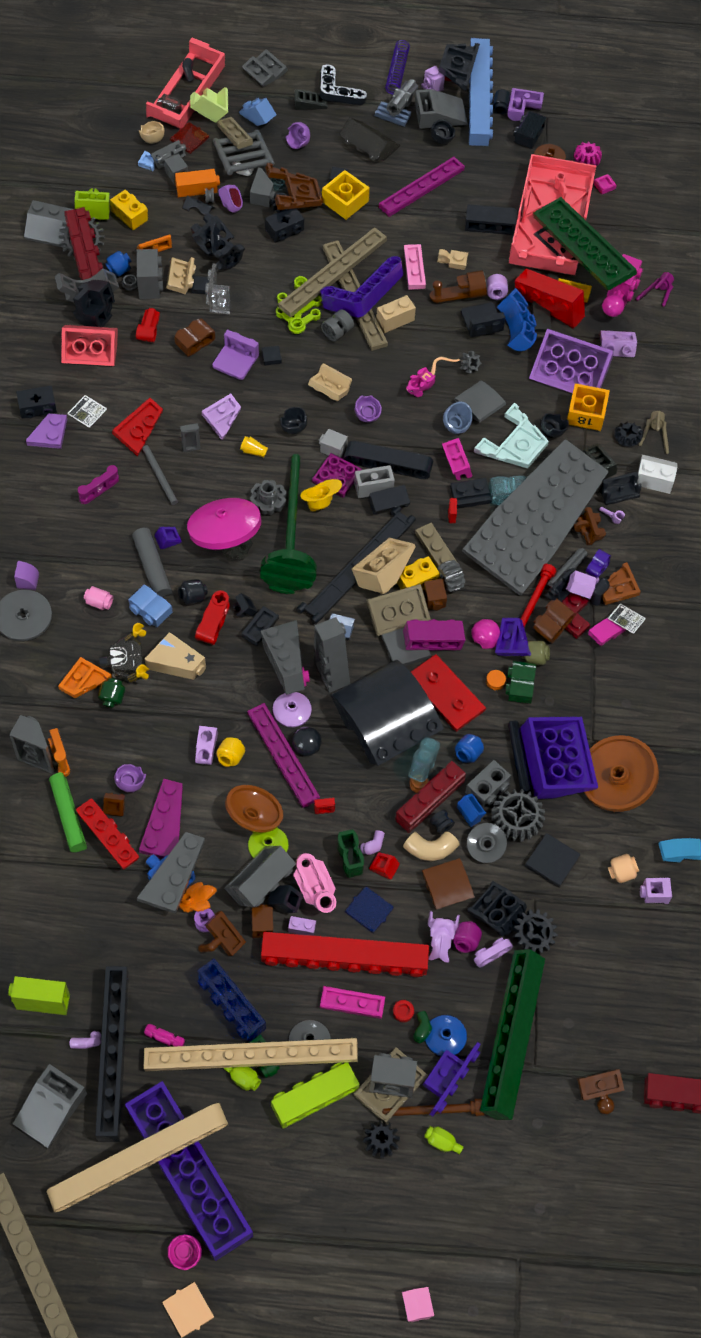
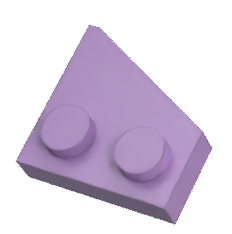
(222, 415)

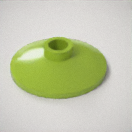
(257, 841)

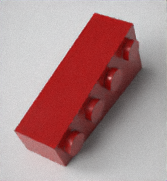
(561, 299)

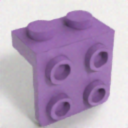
(237, 355)

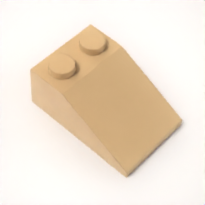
(383, 566)

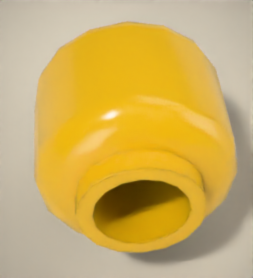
(230, 752)

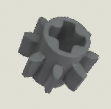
(470, 361)

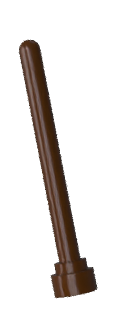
(473, 1107)

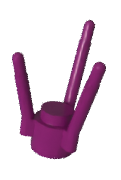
(664, 282)

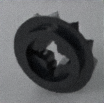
(632, 439)

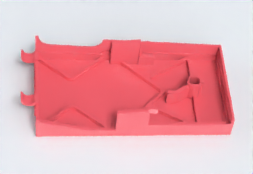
(546, 182)

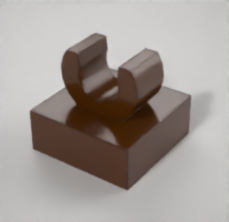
(114, 804)

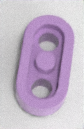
(498, 949)

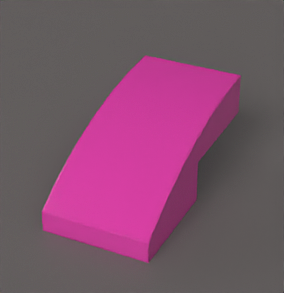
(605, 631)

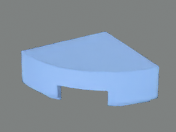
(146, 161)

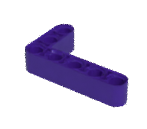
(368, 294)

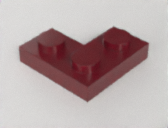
(578, 624)

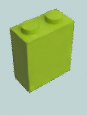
(39, 995)

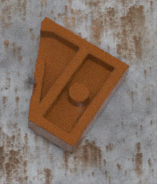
(621, 586)

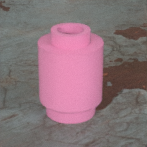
(98, 598)

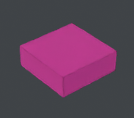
(604, 184)

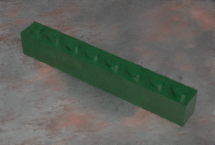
(512, 1035)

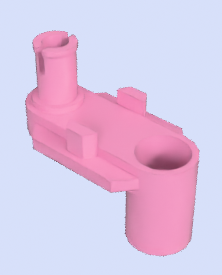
(314, 882)

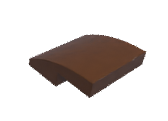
(448, 883)

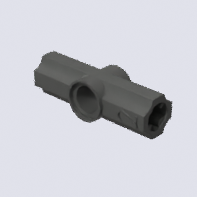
(402, 97)

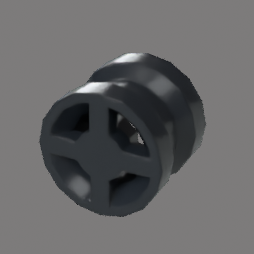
(442, 821)

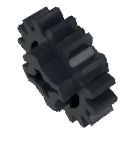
(529, 924)

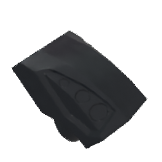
(498, 908)

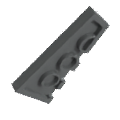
(171, 879)

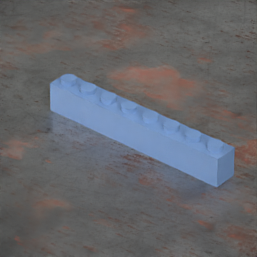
(480, 95)

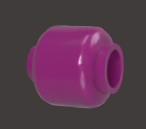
(467, 937)

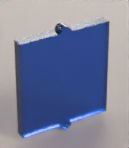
(369, 909)

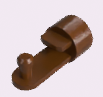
(469, 285)

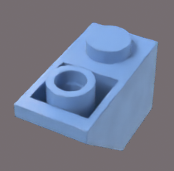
(258, 111)

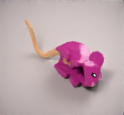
(424, 379)

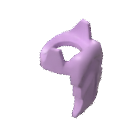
(442, 932)

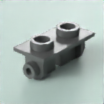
(167, 151)

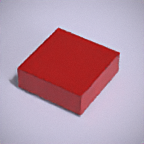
(452, 510)
(324, 806)

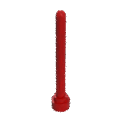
(547, 572)

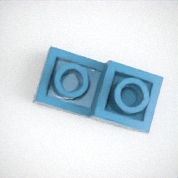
(678, 849)

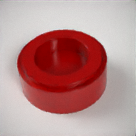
(403, 1011)

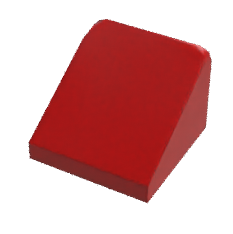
(385, 865)

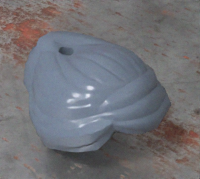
(458, 417)

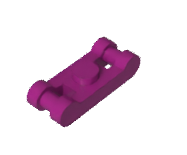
(98, 485)

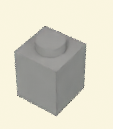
(333, 443)

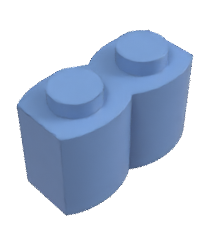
(150, 606)

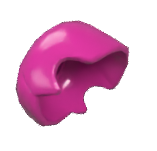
(485, 633)
(184, 1252)

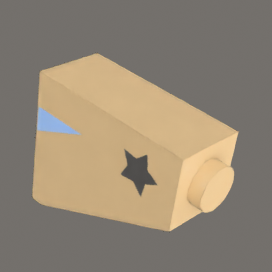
(175, 658)

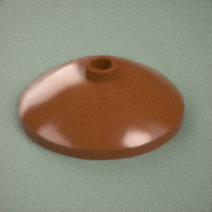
(254, 808)

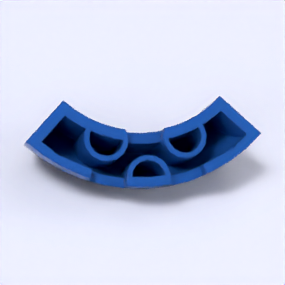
(519, 321)

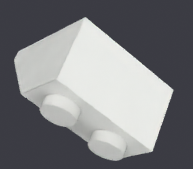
(656, 474)

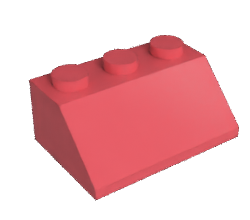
(89, 345)

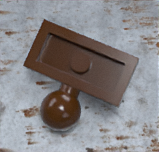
(600, 1086)

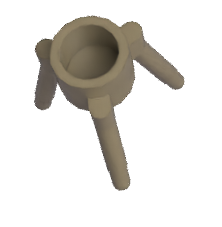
(657, 422)

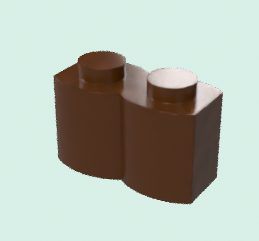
(194, 337)
(554, 620)

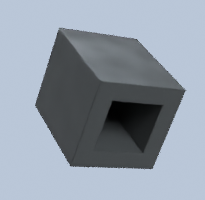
(173, 165)

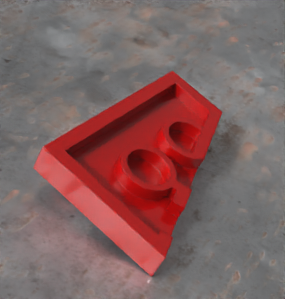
(138, 426)

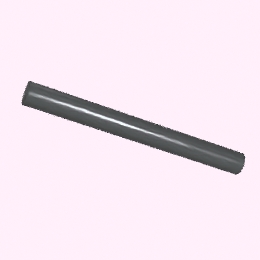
(156, 468)

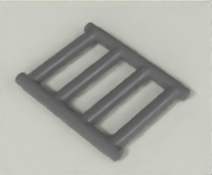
(245, 156)

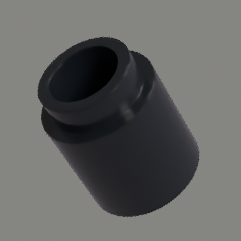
(501, 101)

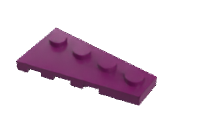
(165, 821)

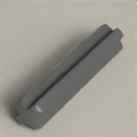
(573, 562)

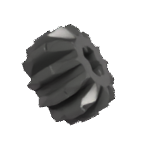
(452, 575)

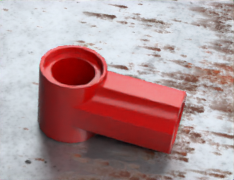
(148, 328)

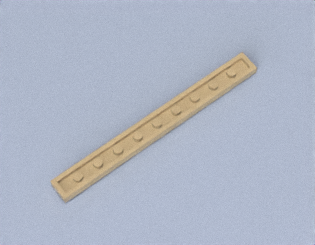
(251, 1054)

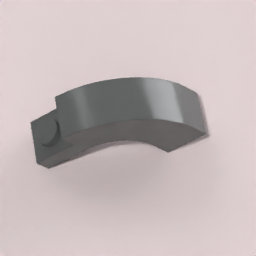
(69, 285)

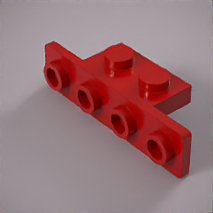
(107, 833)

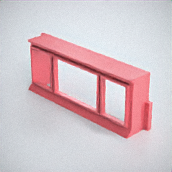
(197, 50)

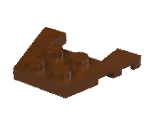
(301, 188)

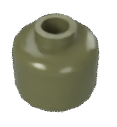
(539, 653)

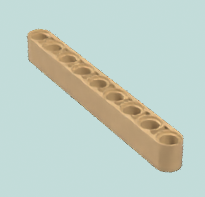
(137, 1157)

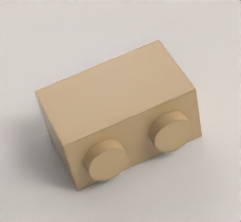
(396, 314)

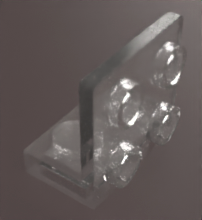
(217, 295)

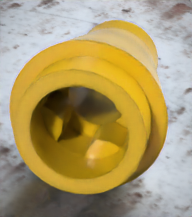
(253, 447)

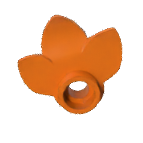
(196, 897)

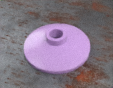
(292, 716)

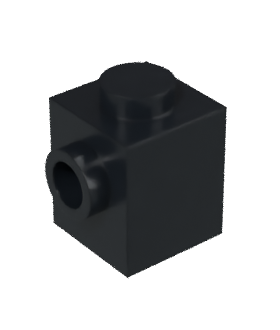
(285, 899)

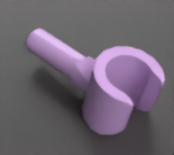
(615, 519)

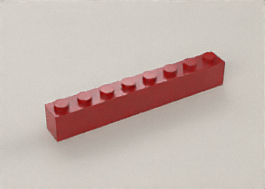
(345, 954)

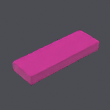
(352, 1002)

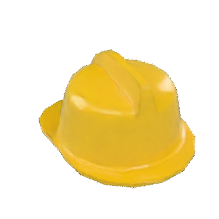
(321, 494)

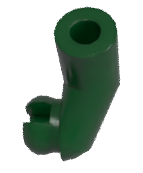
(424, 1028)

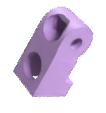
(206, 745)

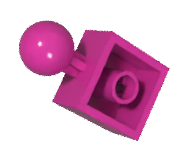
(619, 296)

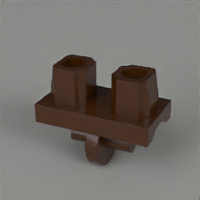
(587, 525)

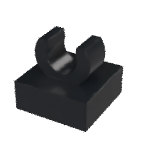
(246, 605)

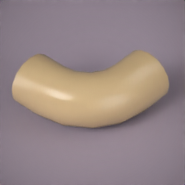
(431, 850)

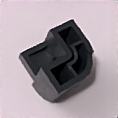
(94, 303)

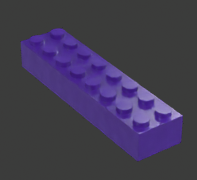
(192, 1176)

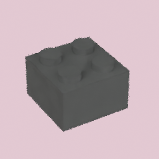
(149, 274)
(393, 1075)

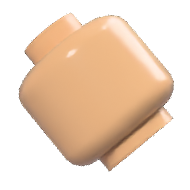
(623, 868)

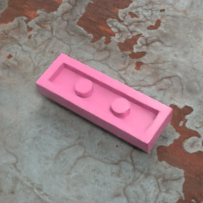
(414, 267)

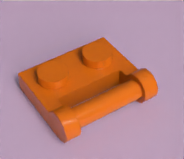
(58, 752)

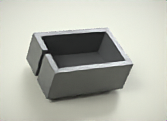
(260, 876)

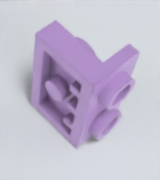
(620, 342)

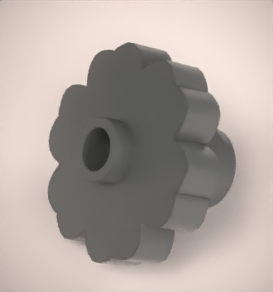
(268, 497)

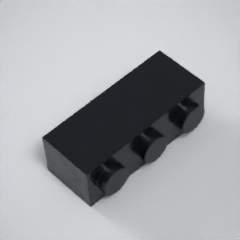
(491, 219)

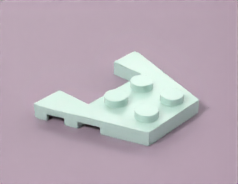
(520, 446)

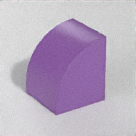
(26, 576)

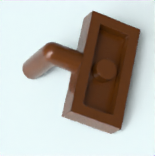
(224, 935)

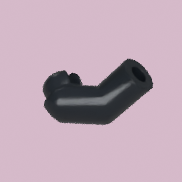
(188, 67)
(600, 588)

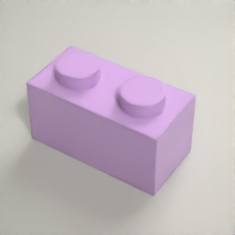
(301, 926)

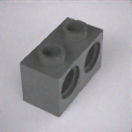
(485, 782)

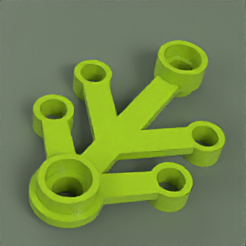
(297, 320)

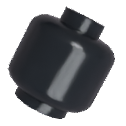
(192, 591)

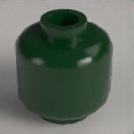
(111, 692)

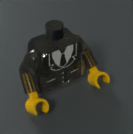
(127, 657)

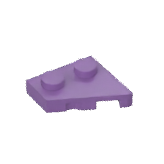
(49, 432)

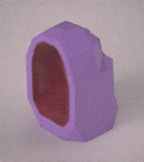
(231, 198)

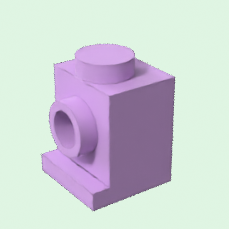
(433, 79)
(662, 888)

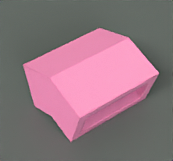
(418, 1304)

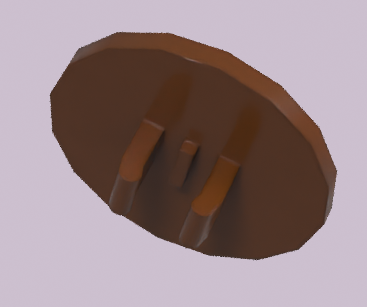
(550, 150)

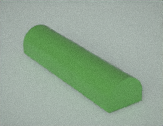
(67, 812)

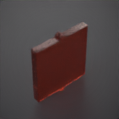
(190, 136)

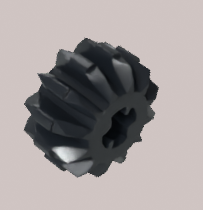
(374, 1143)

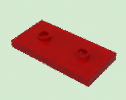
(448, 693)

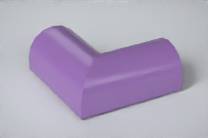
(521, 99)

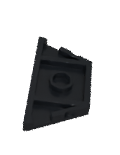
(458, 63)

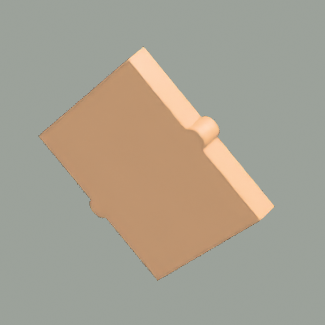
(188, 1309)

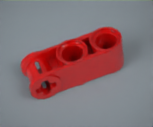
(213, 618)

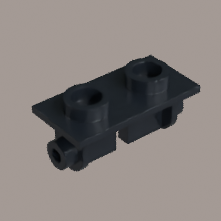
(559, 590)

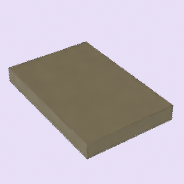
(395, 608)
(377, 1102)

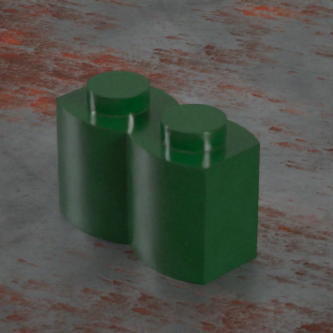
(522, 682)
(350, 853)

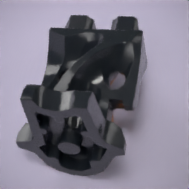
(230, 254)

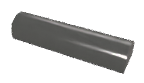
(151, 562)

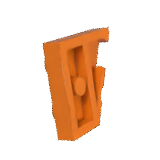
(83, 678)

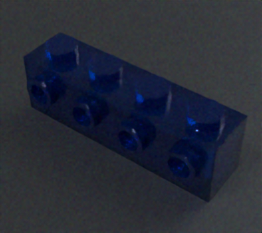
(231, 999)

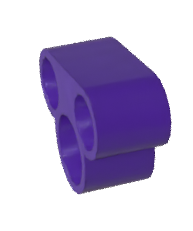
(598, 564)

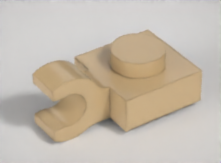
(455, 259)

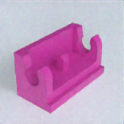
(457, 458)

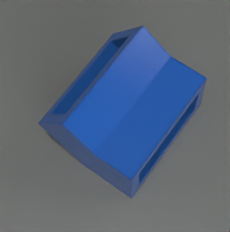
(470, 809)

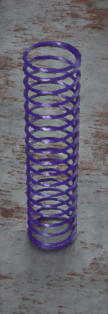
(401, 71)

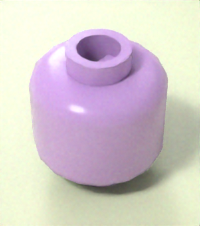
(497, 286)

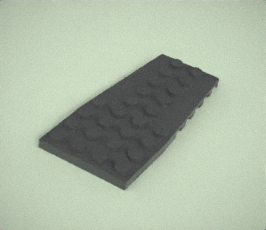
(536, 517)

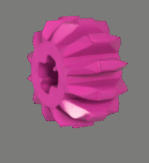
(588, 154)

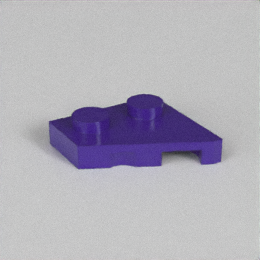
(512, 638)

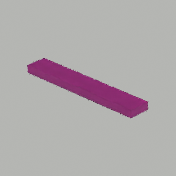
(421, 186)
(283, 755)

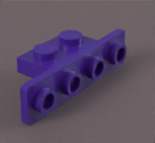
(445, 1075)

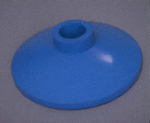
(439, 1043)

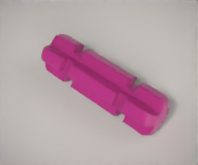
(163, 1036)

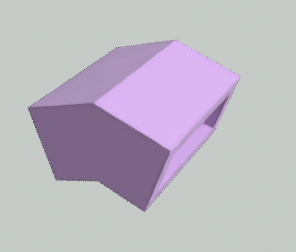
(581, 584)

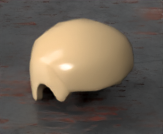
(152, 132)

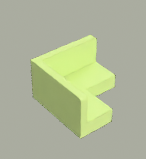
(210, 104)

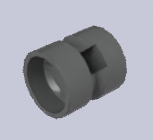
(337, 325)

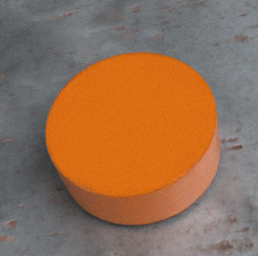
(496, 679)

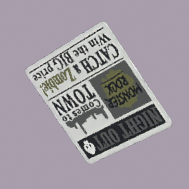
(87, 411)
(626, 618)

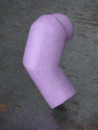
(373, 846)
(83, 1043)

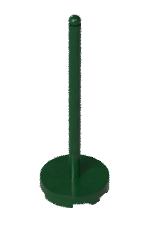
(288, 568)

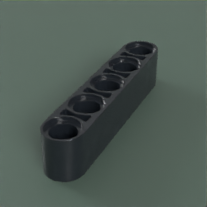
(401, 461)

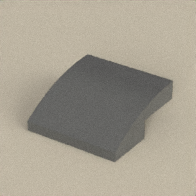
(265, 68)
(482, 400)

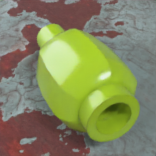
(244, 1077)
(442, 1140)

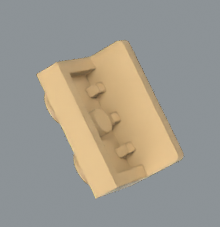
(180, 275)
(331, 382)

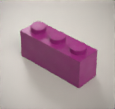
(434, 635)

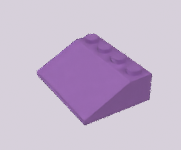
(570, 361)

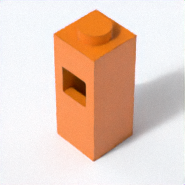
(195, 182)

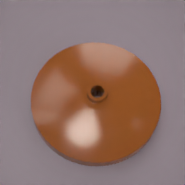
(633, 761)

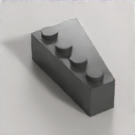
(284, 653)
(331, 654)

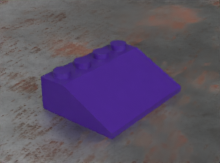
(558, 756)

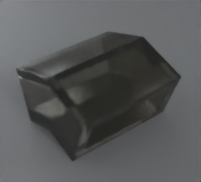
(169, 103)

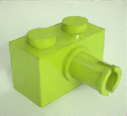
(96, 202)

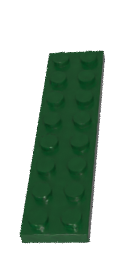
(585, 244)

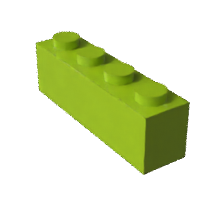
(315, 1094)

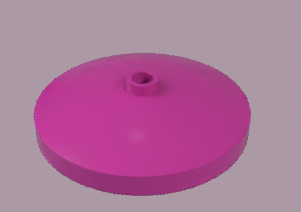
(224, 523)

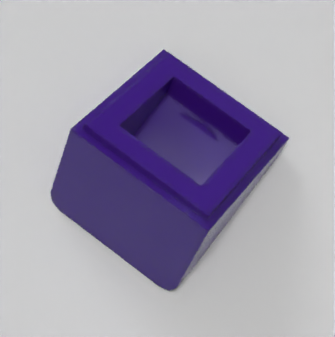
(167, 537)

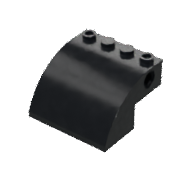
(387, 712)

